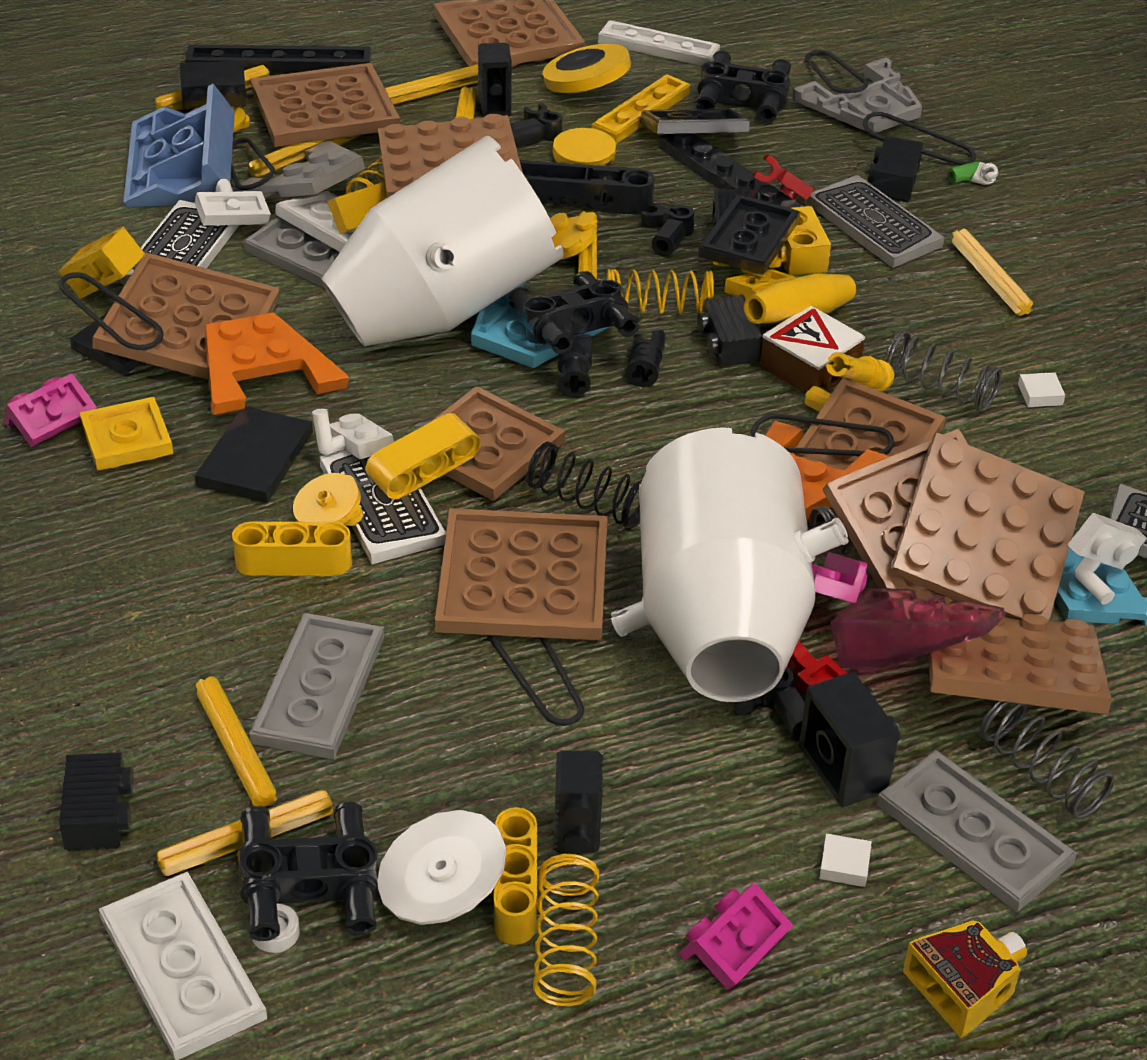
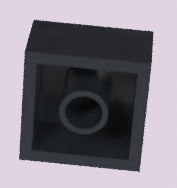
(848, 738)

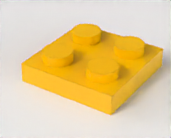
(126, 433)

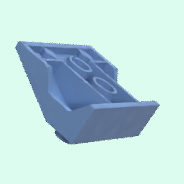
(179, 153)

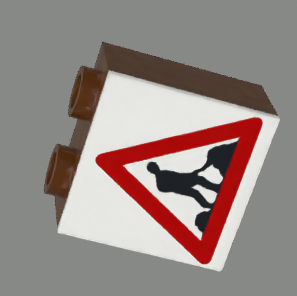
(801, 346)

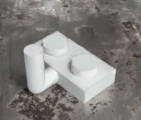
(231, 207)
(351, 433)
(1103, 542)

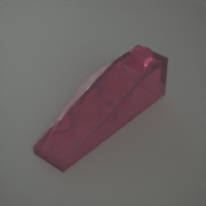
(898, 626)

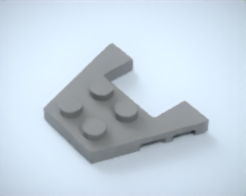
(883, 95)
(324, 167)

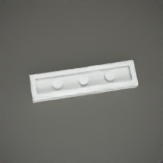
(658, 43)

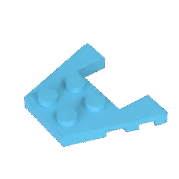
(503, 334)
(1079, 603)

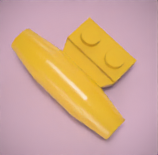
(779, 296)

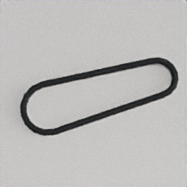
(844, 65)
(924, 130)
(262, 157)
(125, 343)
(829, 423)
(563, 722)

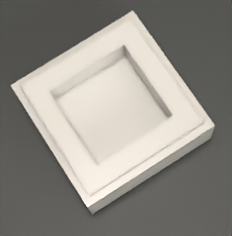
(1041, 389)
(845, 860)

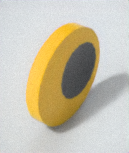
(586, 68)

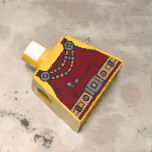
(965, 972)

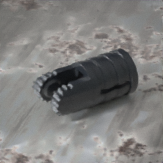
(645, 358)

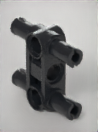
(766, 89)
(573, 311)
(306, 871)

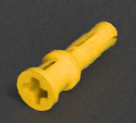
(864, 370)

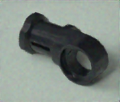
(574, 367)

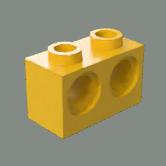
(807, 246)
(103, 260)

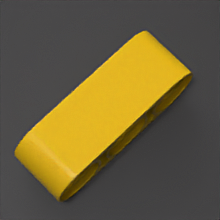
(423, 456)
(292, 548)
(517, 887)

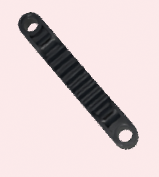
(625, 188)

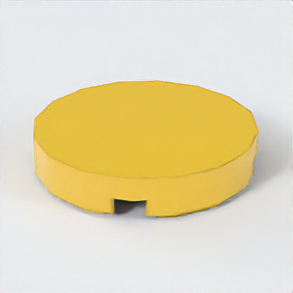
(584, 147)

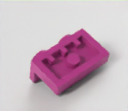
(48, 409)
(840, 577)
(737, 935)

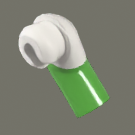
(974, 172)

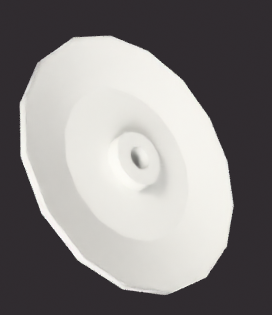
(441, 867)

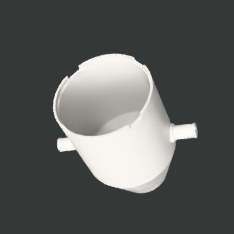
(442, 249)
(726, 560)

